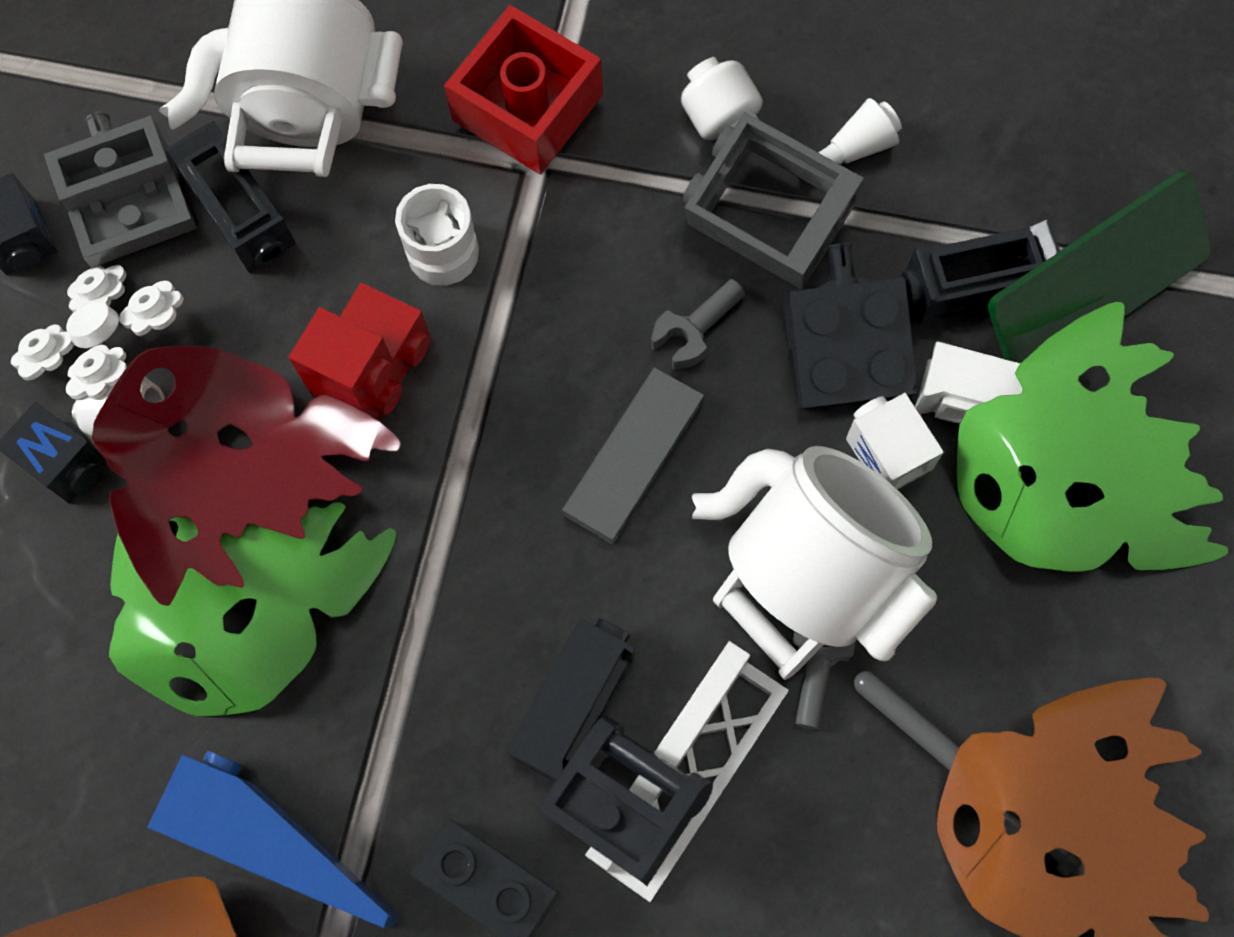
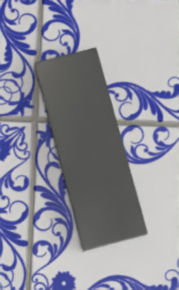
(633, 455)

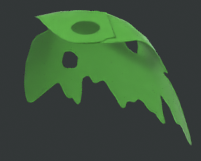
(1086, 439)
(254, 666)

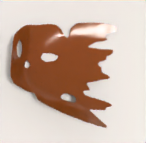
(1076, 804)

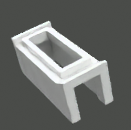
(961, 379)

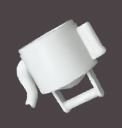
(291, 77)
(822, 554)

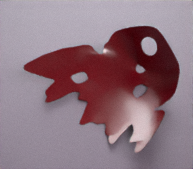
(212, 482)

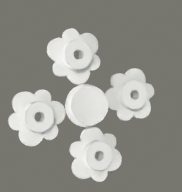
(91, 326)

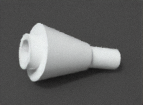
(866, 133)

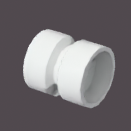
(437, 234)

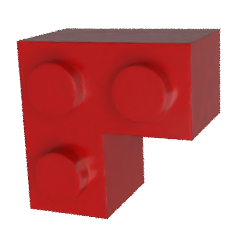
(362, 351)

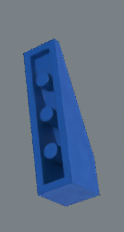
(242, 825)

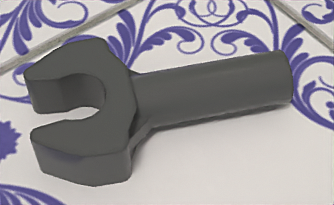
(694, 326)
(816, 680)

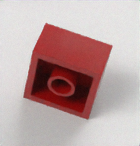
(525, 89)

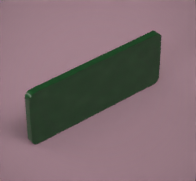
(1117, 261)

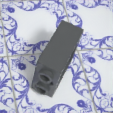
(730, 150)

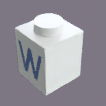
(893, 440)

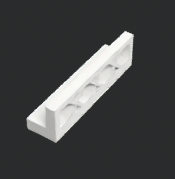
(679, 742)

